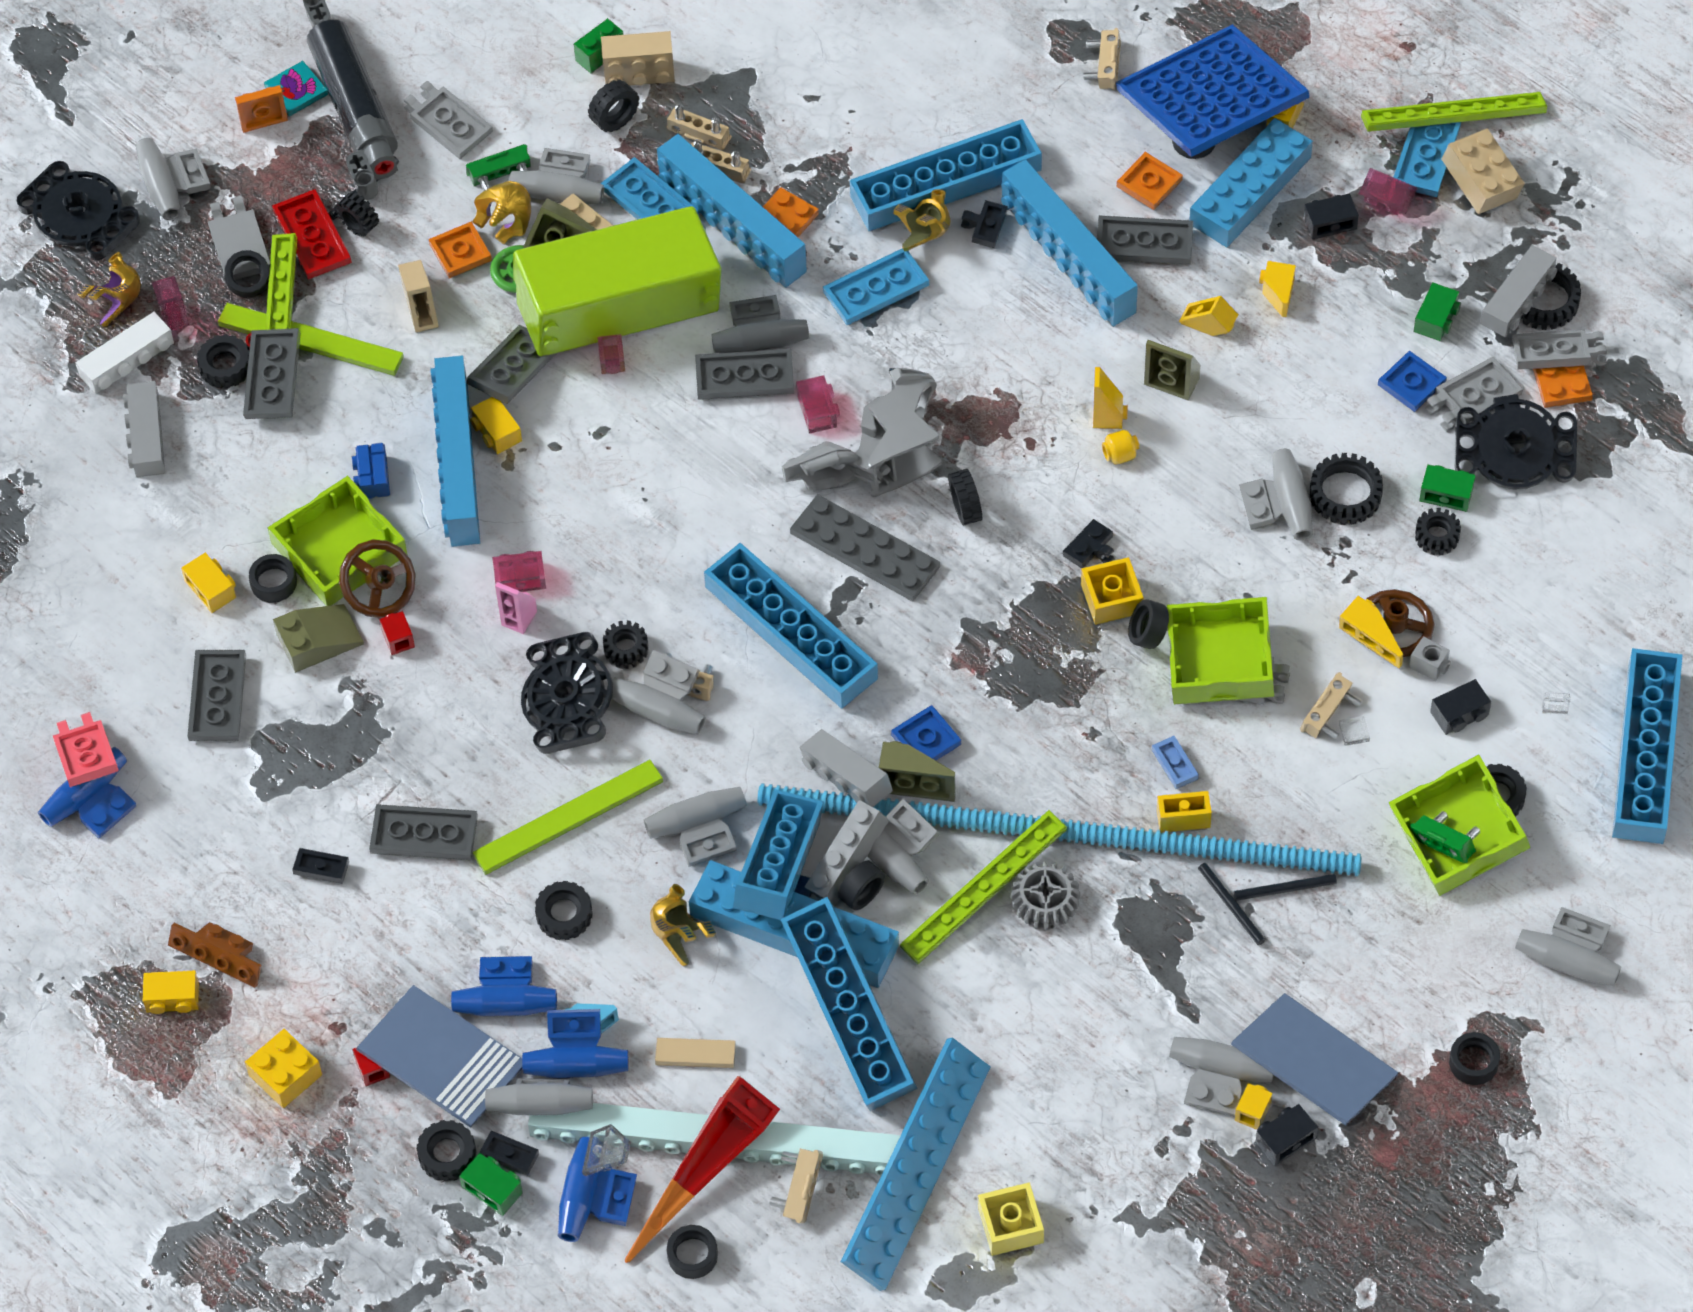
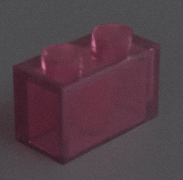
(1387, 191)
(170, 303)
(817, 404)
(520, 571)

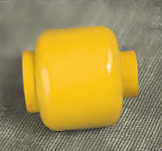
(1120, 447)

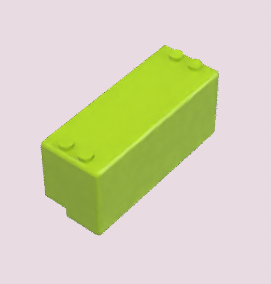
(616, 280)

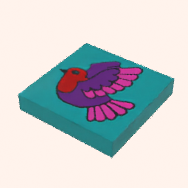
(299, 87)

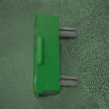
(498, 165)
(1445, 839)

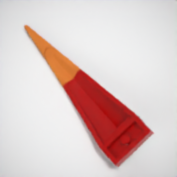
(728, 1130)

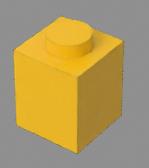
(1253, 1106)

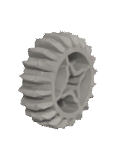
(1026, 895)

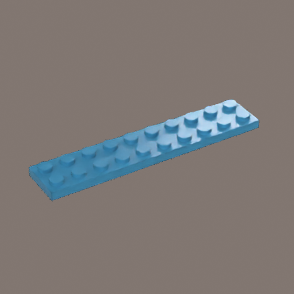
(915, 1164)

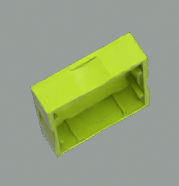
(325, 531)
(1220, 651)
(1469, 800)

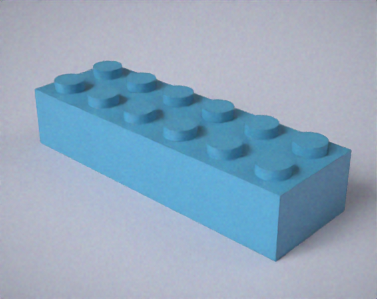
(1250, 182)
(778, 854)

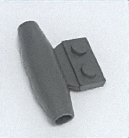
(758, 327)

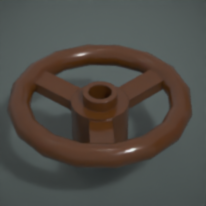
(387, 578)
(1397, 614)

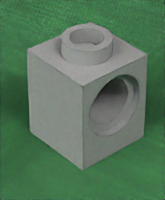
(1427, 650)

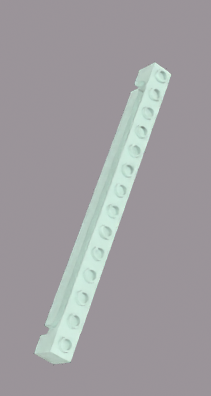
(677, 1131)

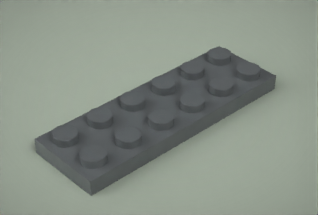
(865, 547)

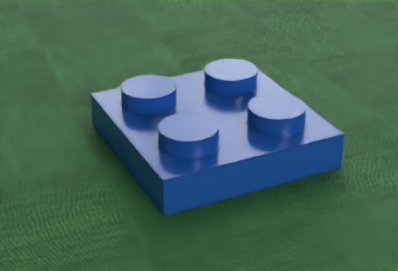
(1411, 381)
(927, 733)

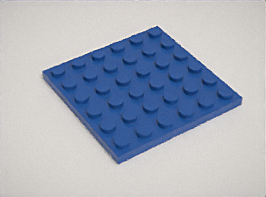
(1212, 90)

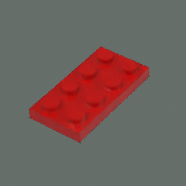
(318, 241)

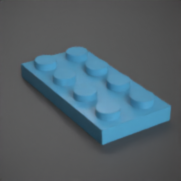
(1422, 155)
(642, 191)
(875, 286)

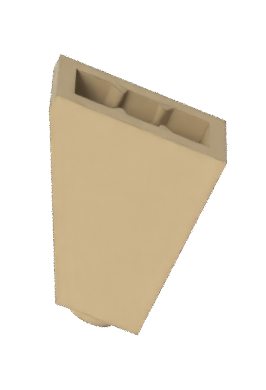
(418, 295)

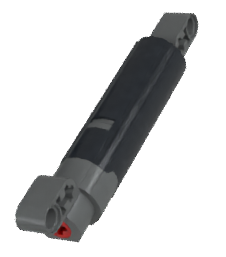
(353, 99)

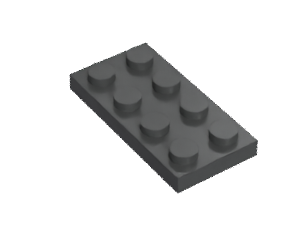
(1146, 239)
(509, 366)
(271, 374)
(744, 374)
(216, 695)
(423, 832)

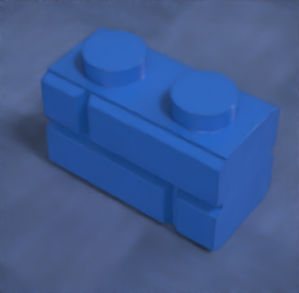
(372, 470)

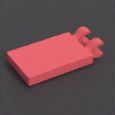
(84, 751)

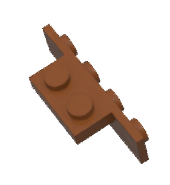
(217, 949)

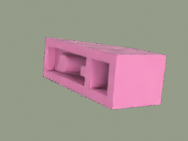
(515, 608)

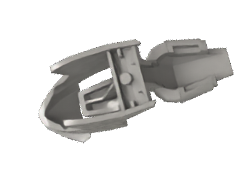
(890, 446)

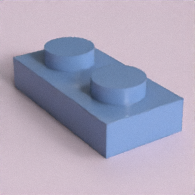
(1175, 762)

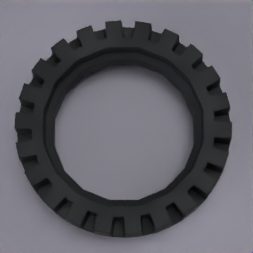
(1560, 315)
(1341, 511)

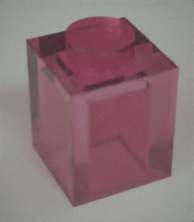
(611, 354)

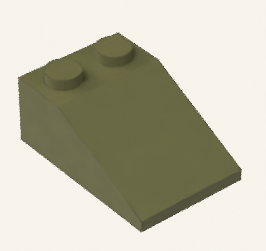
(555, 223)
(1170, 370)
(316, 634)
(915, 773)

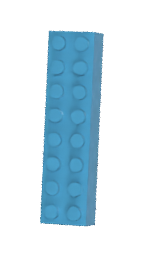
(955, 168)
(732, 211)
(1069, 243)
(455, 451)
(791, 625)
(1647, 746)
(714, 900)
(848, 1004)

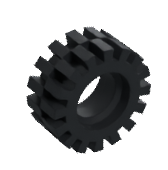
(357, 214)
(1437, 519)
(628, 656)

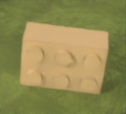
(638, 58)
(1482, 171)

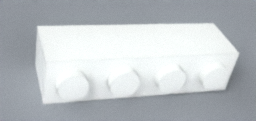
(124, 352)

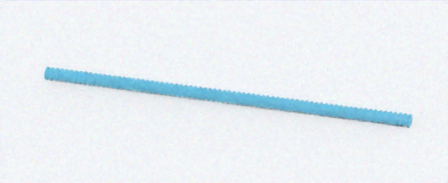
(1099, 834)

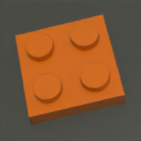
(261, 108)
(1149, 180)
(791, 211)
(460, 249)
(1563, 385)

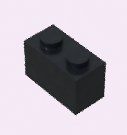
(1330, 216)
(1460, 707)
(1286, 1134)

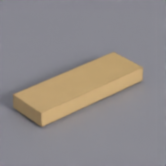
(695, 1052)

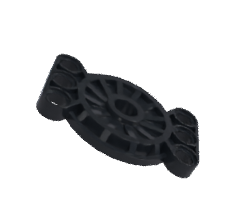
(63, 209)
(1500, 458)
(547, 688)

